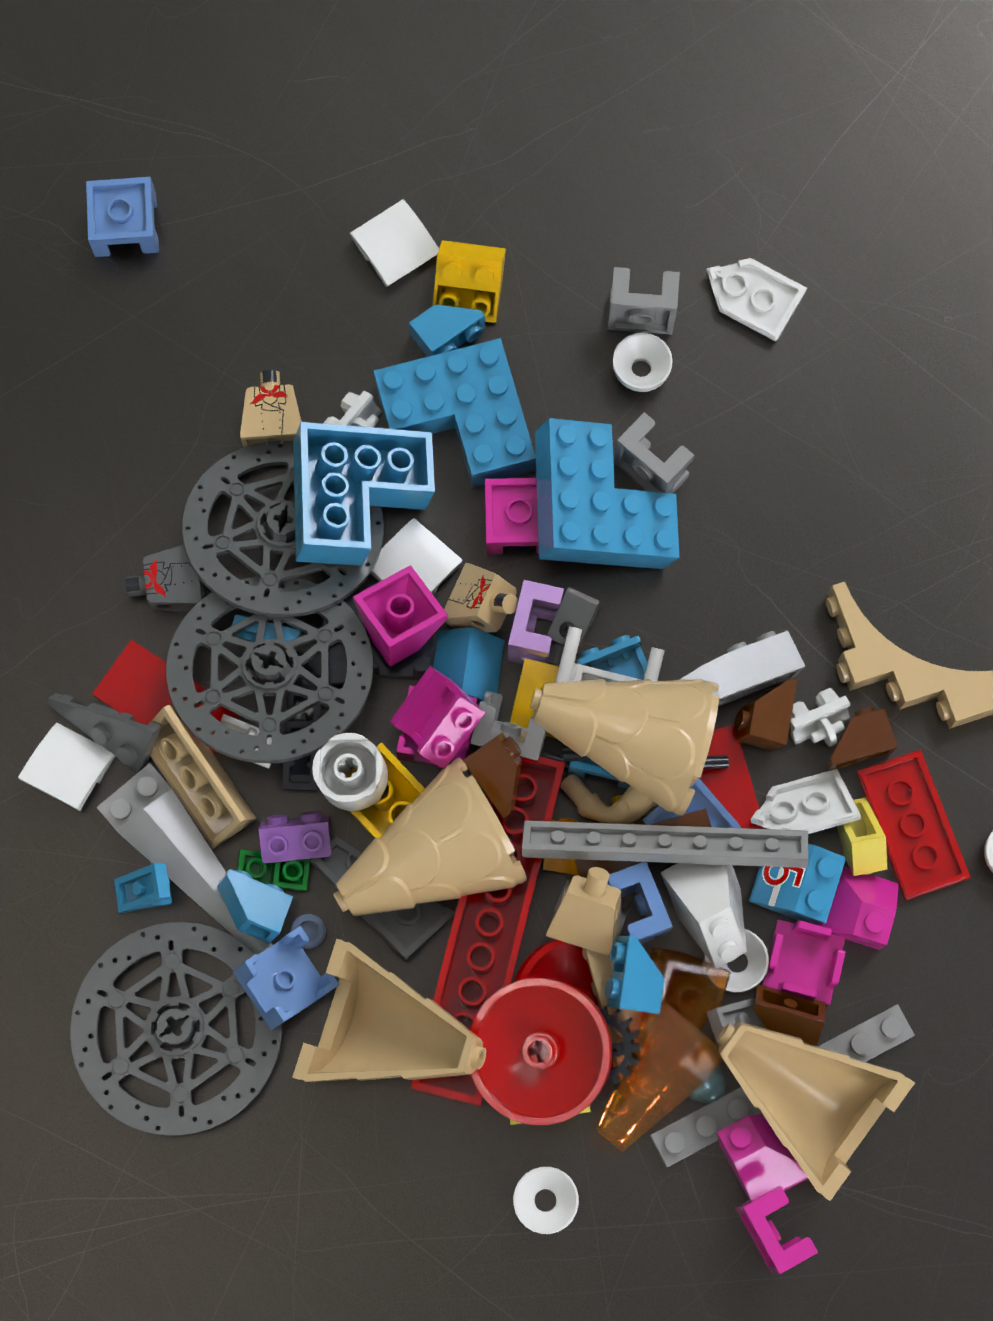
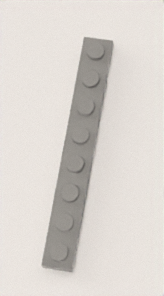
(665, 844)
(701, 1126)

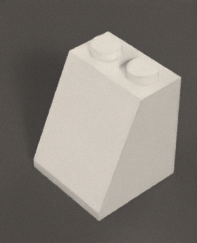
(709, 908)

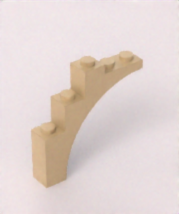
(873, 658)

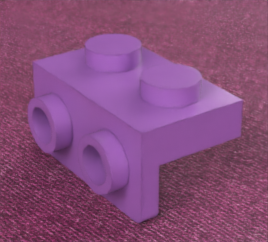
(295, 838)

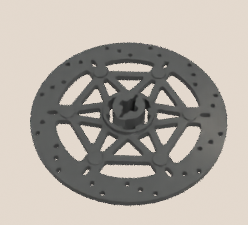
(275, 513)
(269, 681)
(180, 1094)

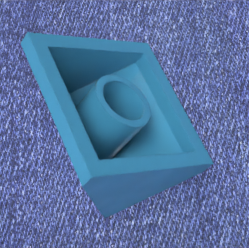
(470, 660)

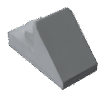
(733, 1013)

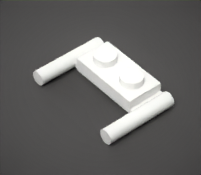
(571, 671)

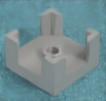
(643, 311)
(646, 468)
(528, 739)

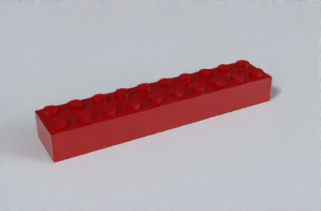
(492, 925)

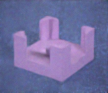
(534, 602)

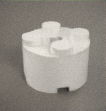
(336, 758)

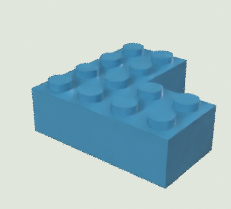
(465, 392)
(346, 472)
(583, 512)

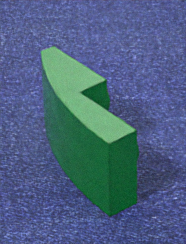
(285, 874)

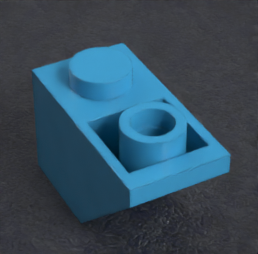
(446, 328)
(254, 907)
(634, 979)

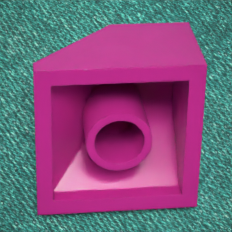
(399, 614)
(863, 909)
(758, 1156)

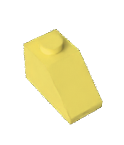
(864, 842)

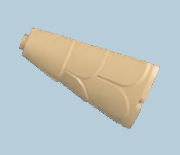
(636, 730)
(433, 851)
(384, 1029)
(811, 1097)

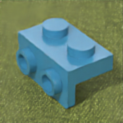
(621, 657)

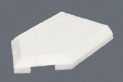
(755, 295)
(808, 804)

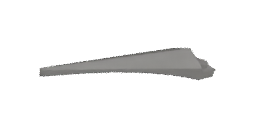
(160, 828)

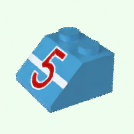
(800, 892)

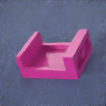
(437, 717)

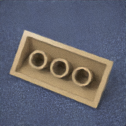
(199, 780)

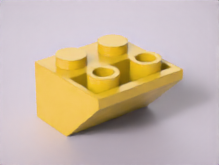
(469, 277)

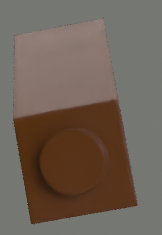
(767, 718)
(864, 739)
(498, 771)
(790, 1013)

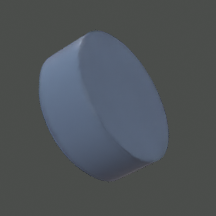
(314, 929)

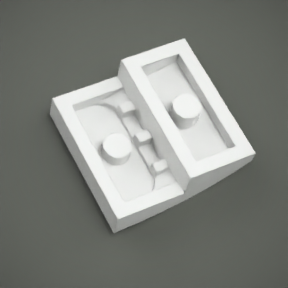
(395, 242)
(421, 550)
(67, 766)

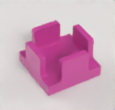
(805, 960)

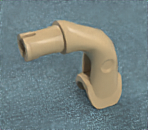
(626, 810)

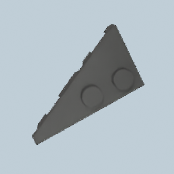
(113, 730)

